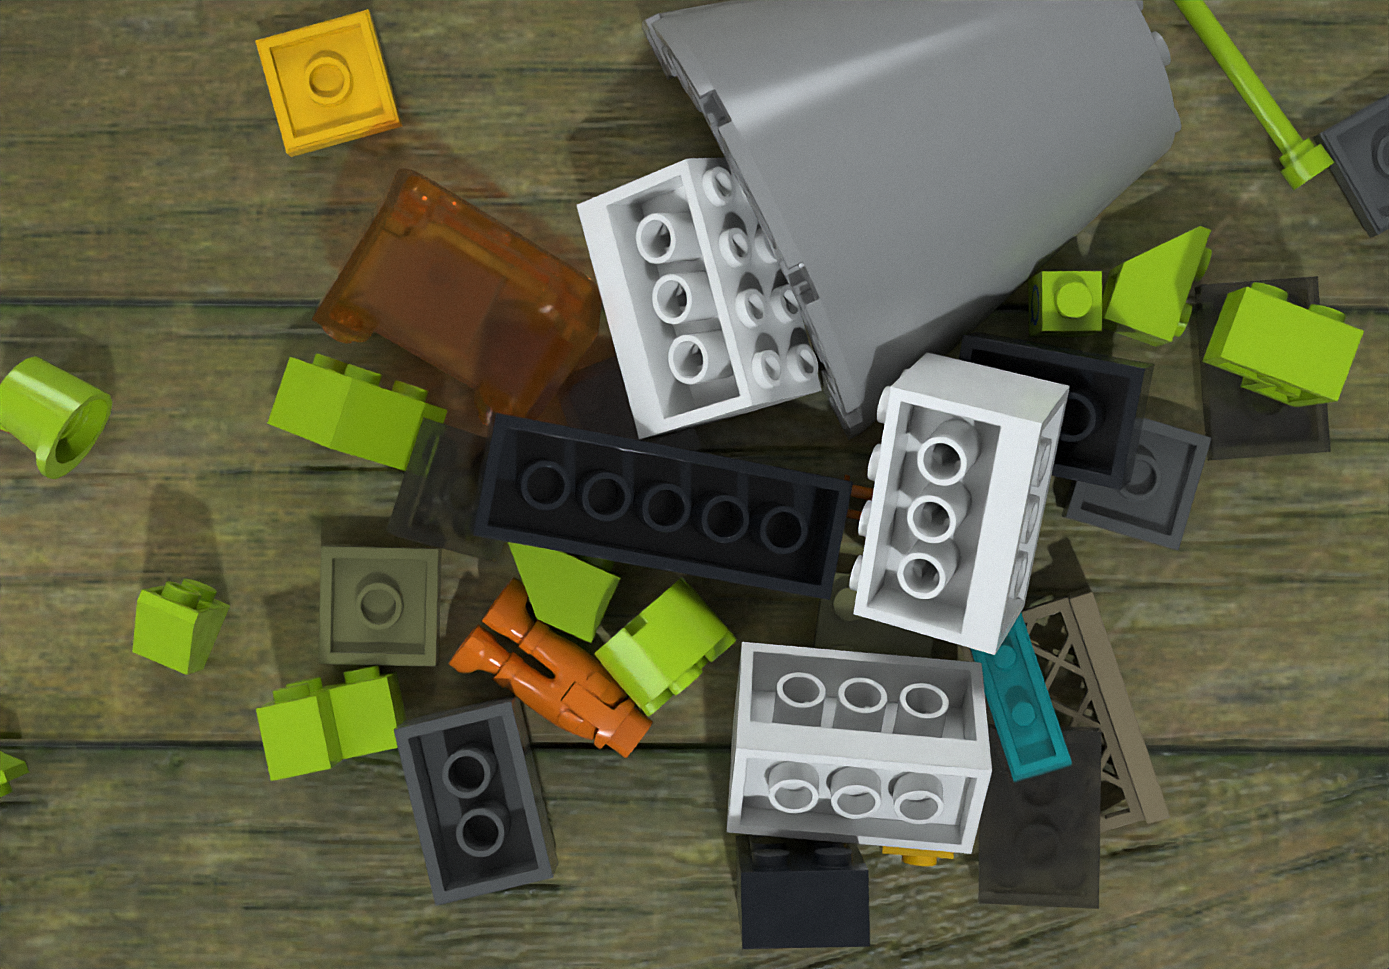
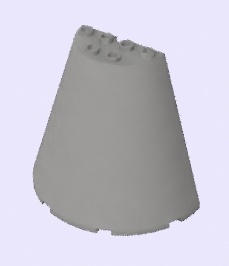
(919, 153)

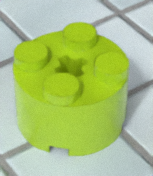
(665, 647)

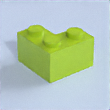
(1282, 347)
(350, 412)
(320, 725)

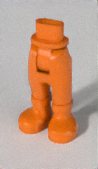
(578, 697)

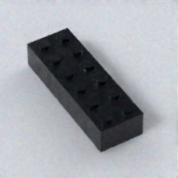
(659, 506)

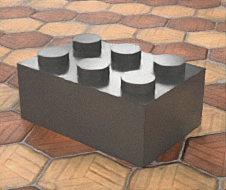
(476, 799)

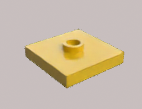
(329, 83)

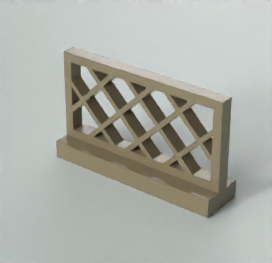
(1110, 702)

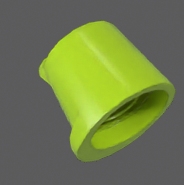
(52, 414)

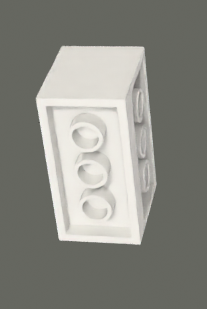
(695, 299)
(957, 499)
(858, 748)

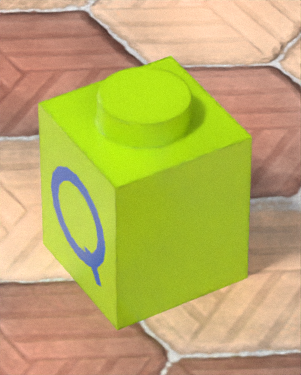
(1065, 303)

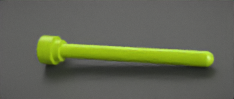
(1299, 157)

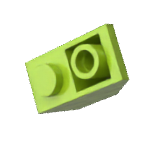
(1150, 291)
(567, 588)
(178, 624)

